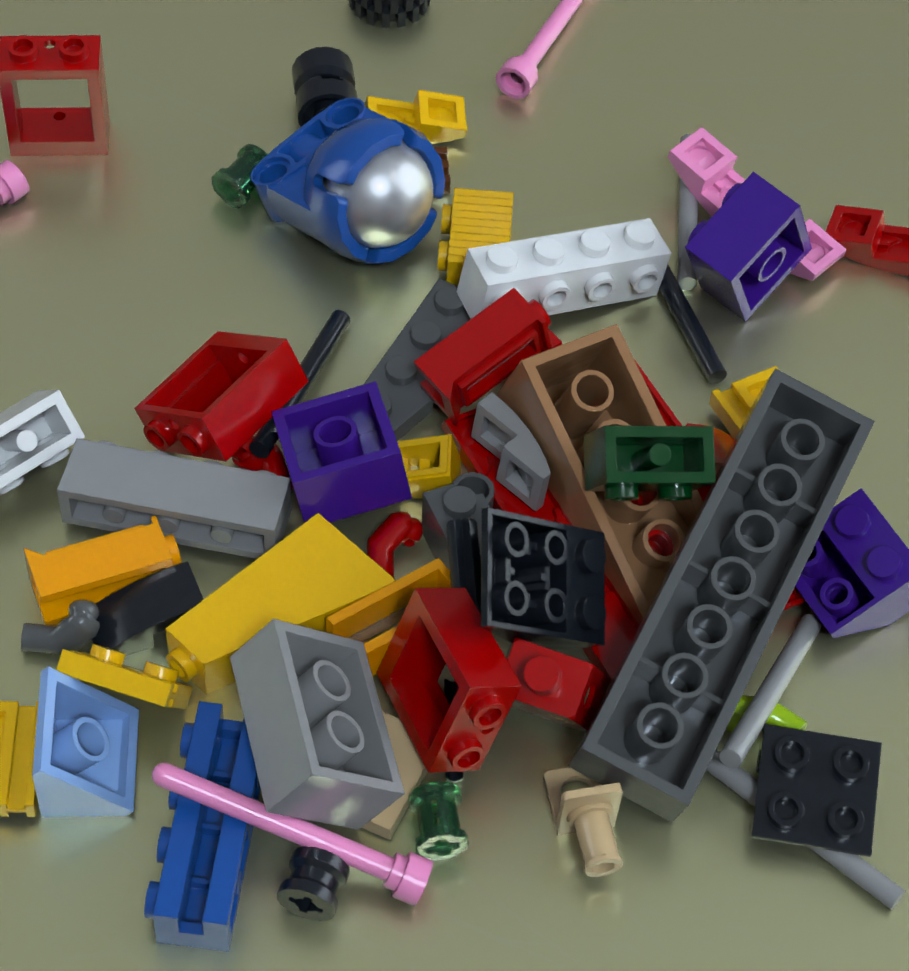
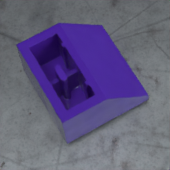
(856, 570)

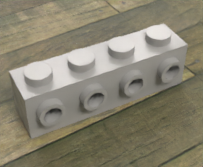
(192, 499)

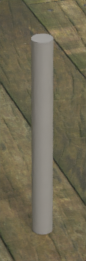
(686, 223)
(770, 691)
(849, 864)

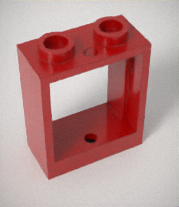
(54, 130)
(221, 395)
(440, 630)

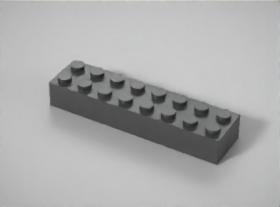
(722, 597)

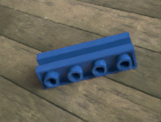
(204, 848)

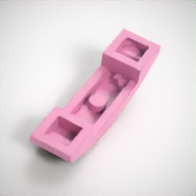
(709, 174)

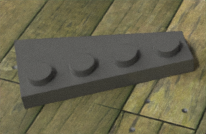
(396, 373)

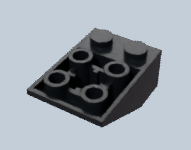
(542, 581)

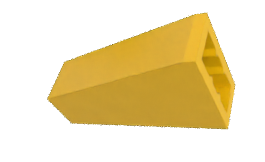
(294, 582)

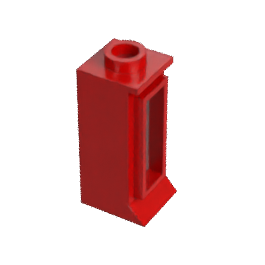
(483, 352)

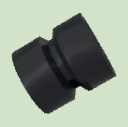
(320, 80)

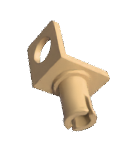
(589, 814)

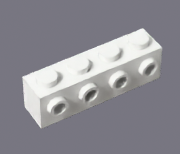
(568, 268)
(34, 435)

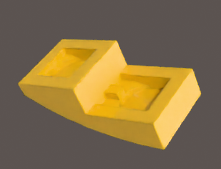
(434, 114)

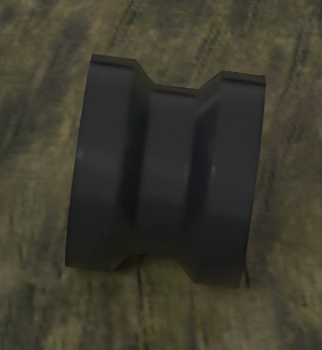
(313, 883)

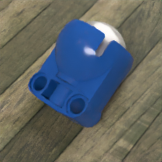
(354, 182)

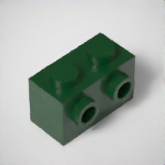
(649, 459)

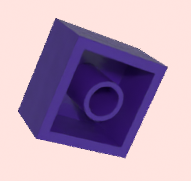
(748, 245)
(342, 454)

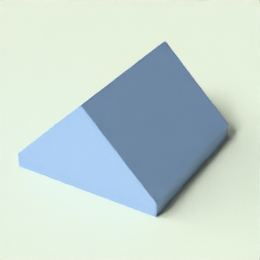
(83, 750)

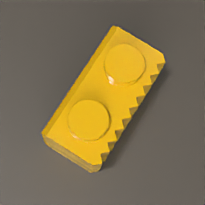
(472, 221)

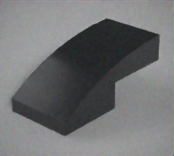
(146, 608)

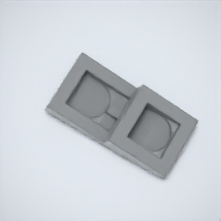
(522, 462)

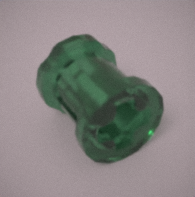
(235, 182)
(446, 809)

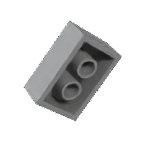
(315, 726)

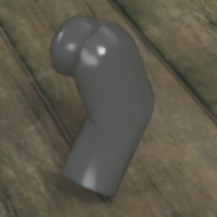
(69, 634)

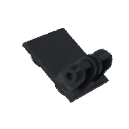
(816, 790)

